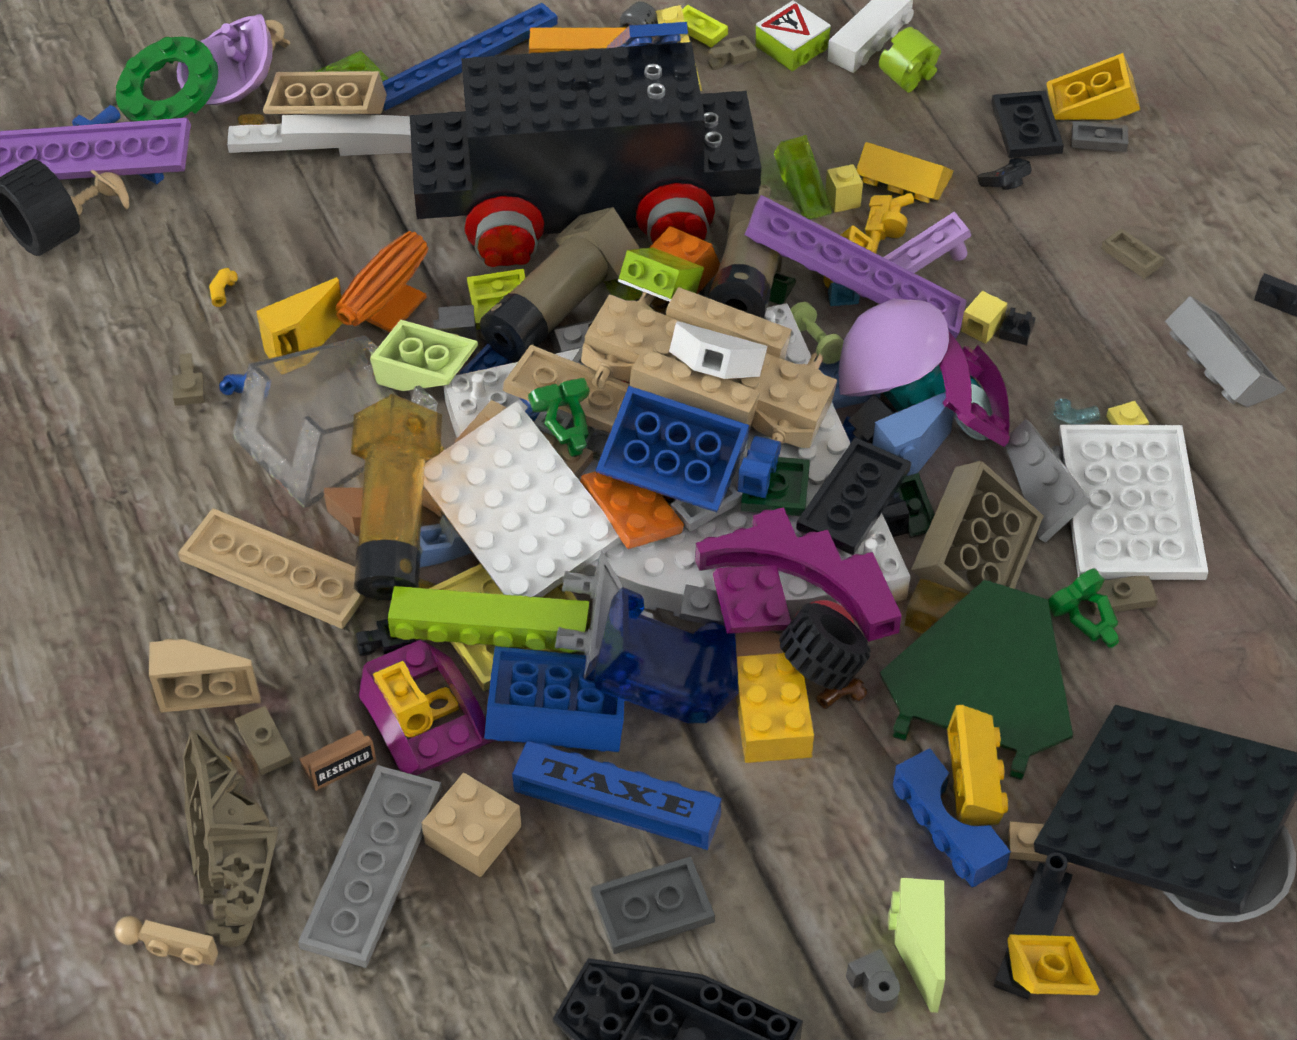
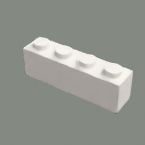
(868, 32)

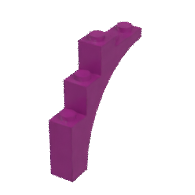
(814, 558)

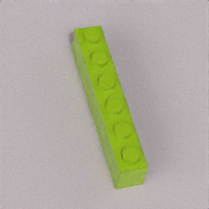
(484, 618)

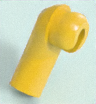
(223, 277)

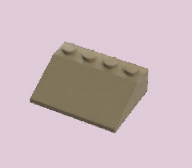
(977, 532)

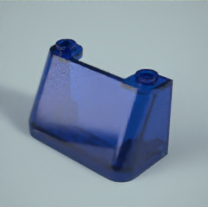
(665, 666)

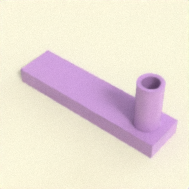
(932, 243)

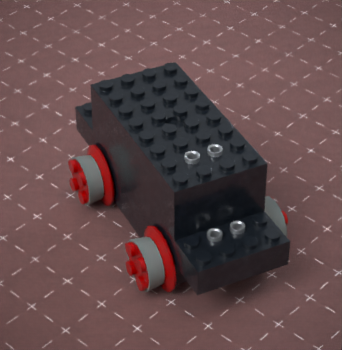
(579, 137)

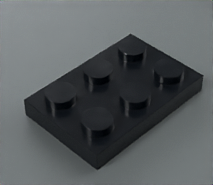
(1027, 124)

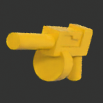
(886, 217)

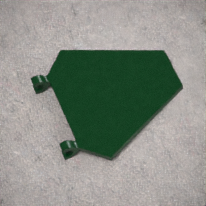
(992, 656)

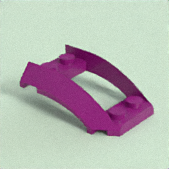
(956, 371)
(437, 744)

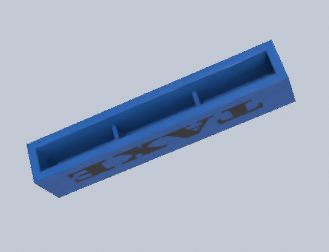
(617, 794)

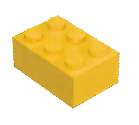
(773, 709)

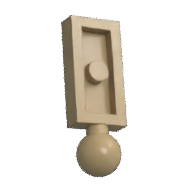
(167, 940)

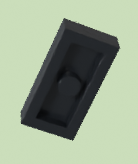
(1277, 294)

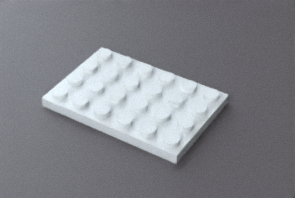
(1140, 502)
(518, 505)

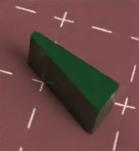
(918, 505)

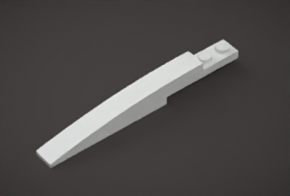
(349, 132)

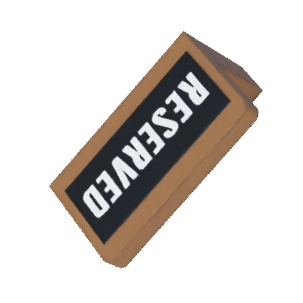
(338, 759)

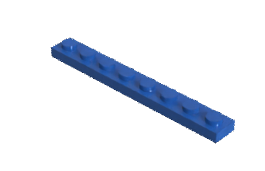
(449, 63)

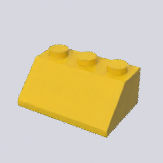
(902, 172)
(976, 767)

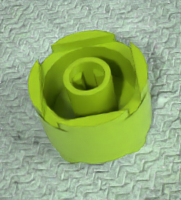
(910, 59)

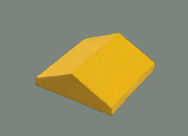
(1050, 965)

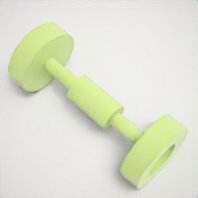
(828, 345)

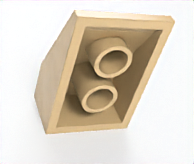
(199, 676)

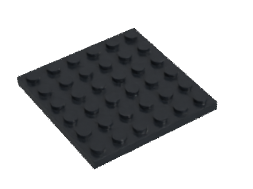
(1174, 808)

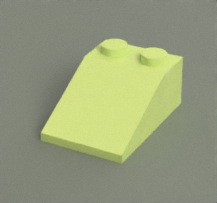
(419, 356)
(919, 928)

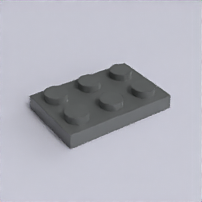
(652, 905)

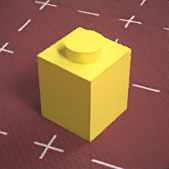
(844, 188)
(983, 317)

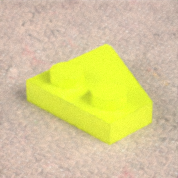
(490, 288)

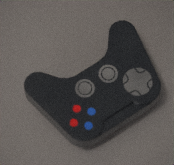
(1007, 176)

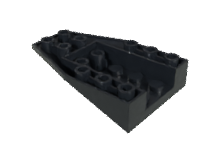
(665, 1004)

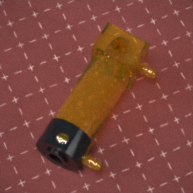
(395, 443)

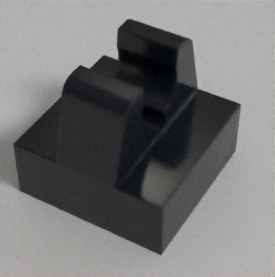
(1017, 327)

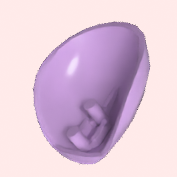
(242, 59)
(892, 347)

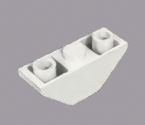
(717, 352)

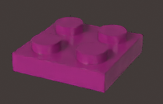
(751, 599)

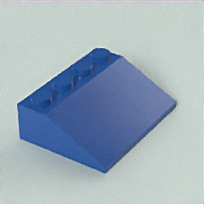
(673, 449)
(549, 702)

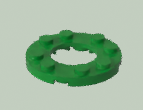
(193, 95)

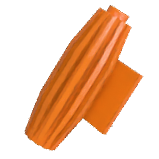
(380, 288)

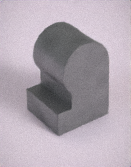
(877, 980)

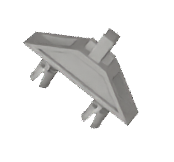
(601, 589)

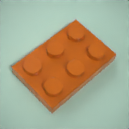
(633, 511)

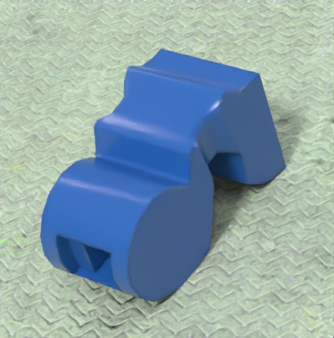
(757, 466)

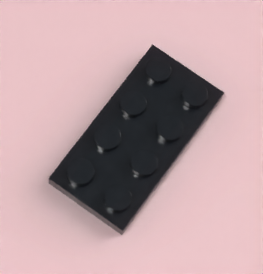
(854, 494)

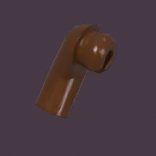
(854, 689)

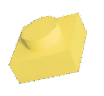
(1127, 415)

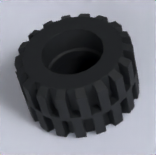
(824, 646)

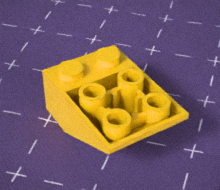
(300, 320)

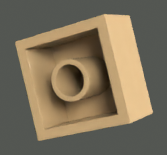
(471, 824)

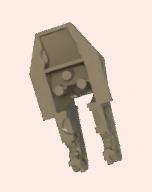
(227, 840)

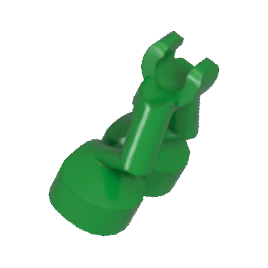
(566, 394)
(1083, 589)

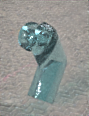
(1075, 417)

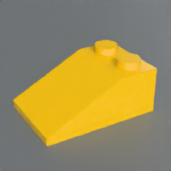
(1095, 92)

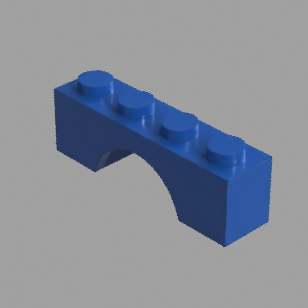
(974, 850)

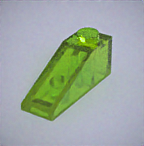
(802, 177)

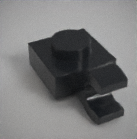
(372, 640)

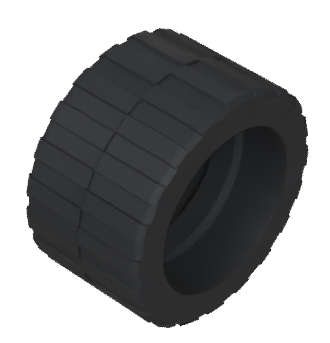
(37, 207)

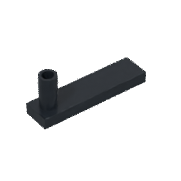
(1038, 913)

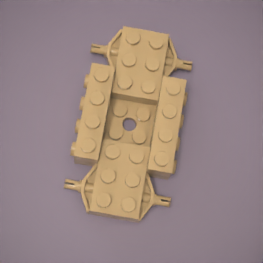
(634, 346)

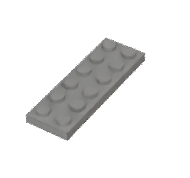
(370, 867)

